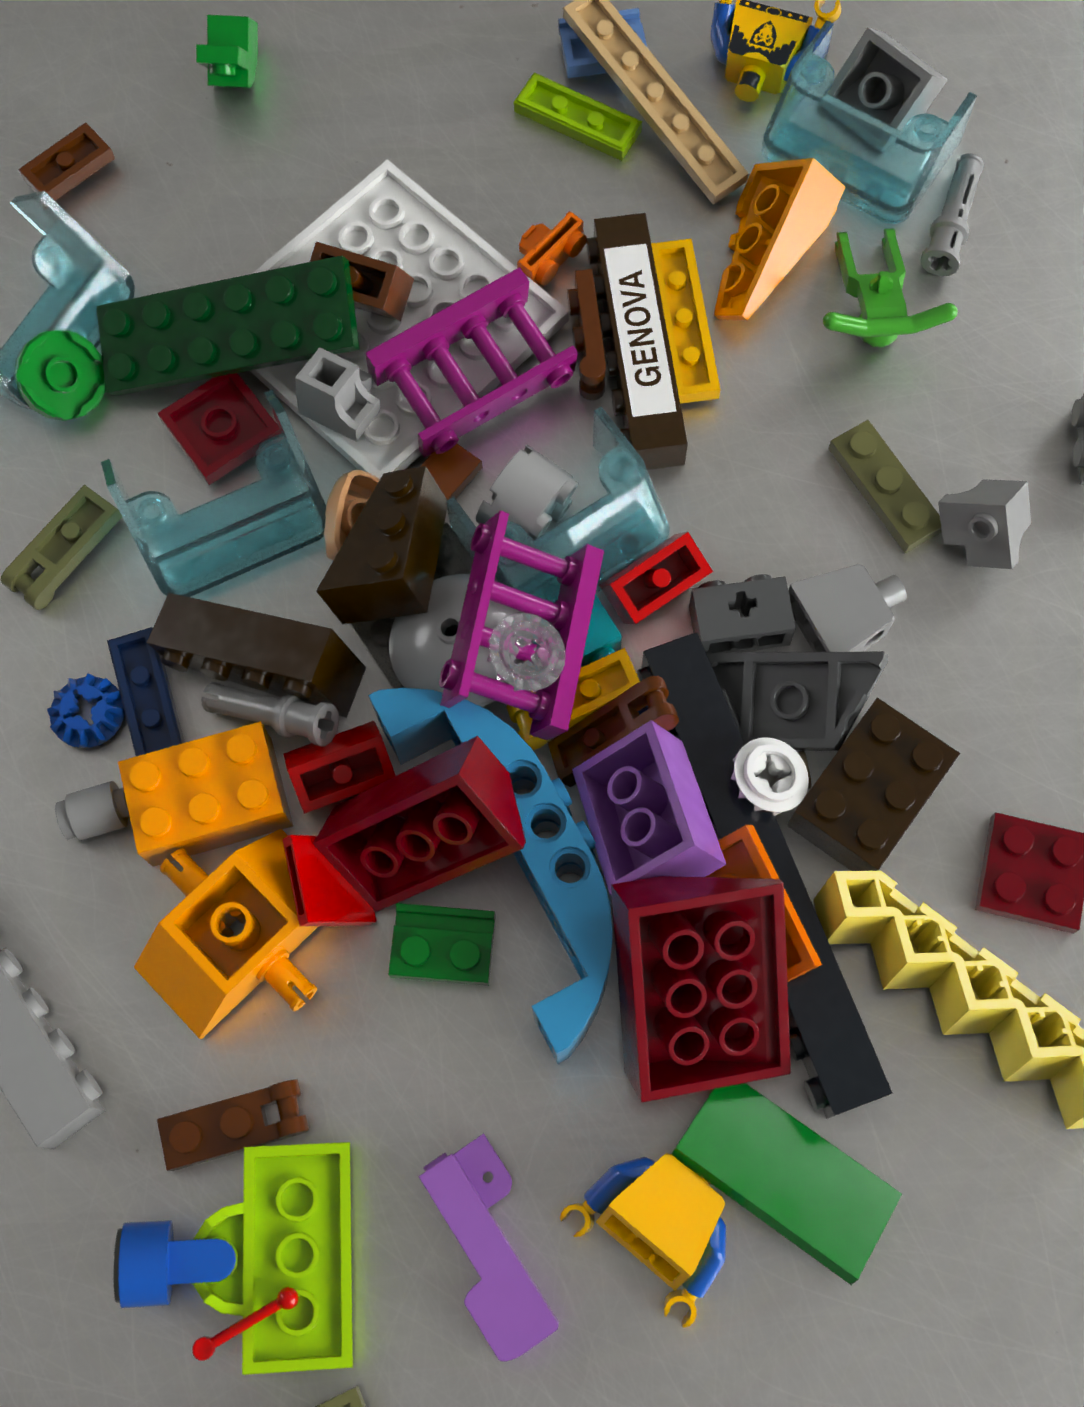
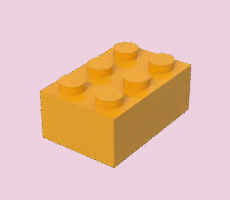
(205, 793)

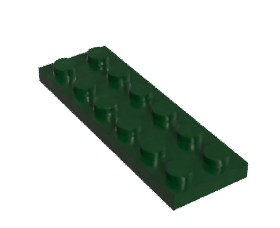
(228, 326)

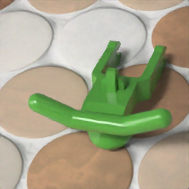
(881, 298)

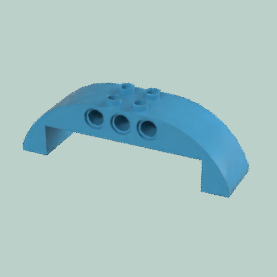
(576, 910)

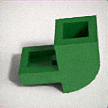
(230, 51)

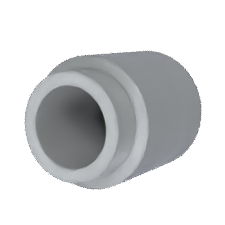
(92, 811)

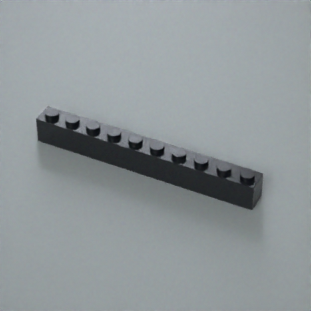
(821, 1010)

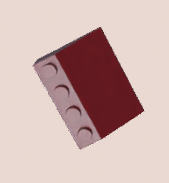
(701, 982)

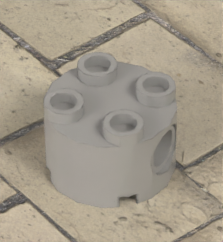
(531, 492)

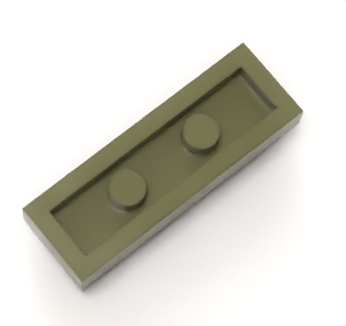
(886, 486)

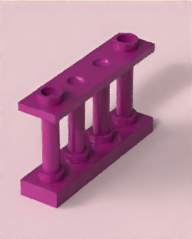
(469, 320)
(569, 615)

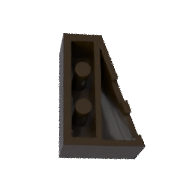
(390, 551)

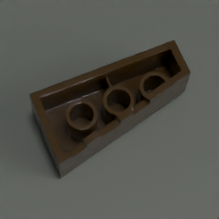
(257, 651)

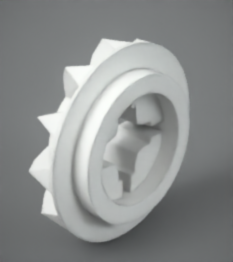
(781, 762)

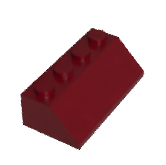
(424, 826)

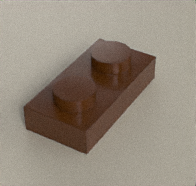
(67, 162)

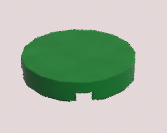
(60, 375)

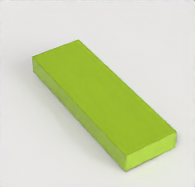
(578, 116)

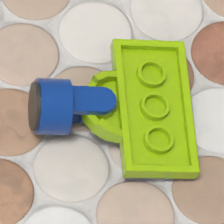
(283, 1235)

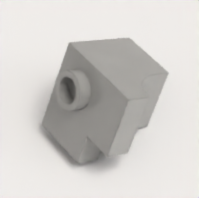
(336, 394)
(987, 522)

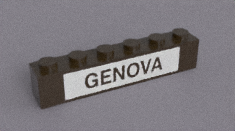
(638, 340)

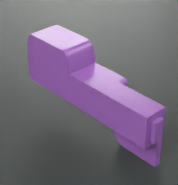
(506, 1299)

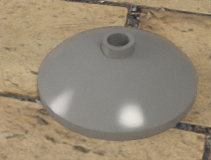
(419, 640)

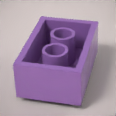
(647, 809)

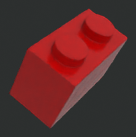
(656, 578)
(341, 769)

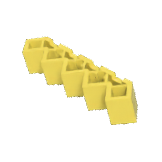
(968, 986)

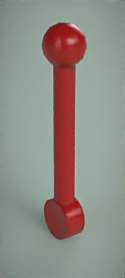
(205, 1346)

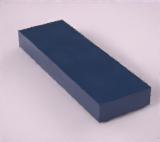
(145, 693)

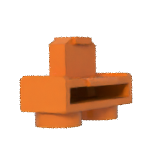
(548, 249)

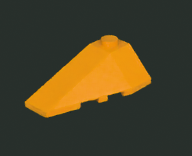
(781, 217)

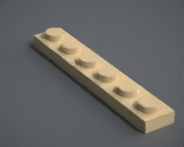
(656, 97)

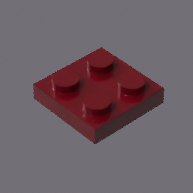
(219, 425)
(1033, 873)

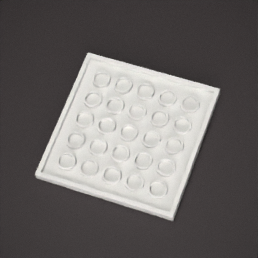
(405, 226)

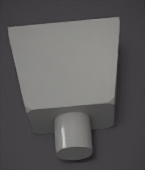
(845, 608)

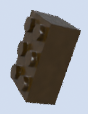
(873, 789)

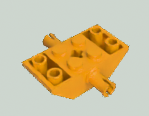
(193, 950)

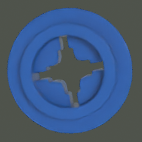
(106, 715)

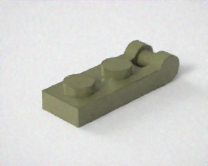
(61, 547)

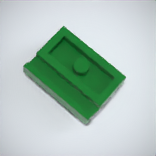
(442, 944)

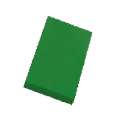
(789, 1178)

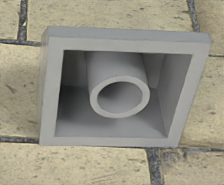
(886, 80)

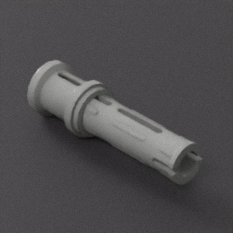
(950, 228)
(286, 715)

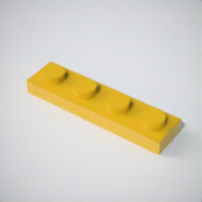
(686, 321)

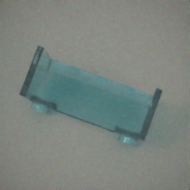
(877, 164)
(79, 280)
(620, 523)
(233, 531)

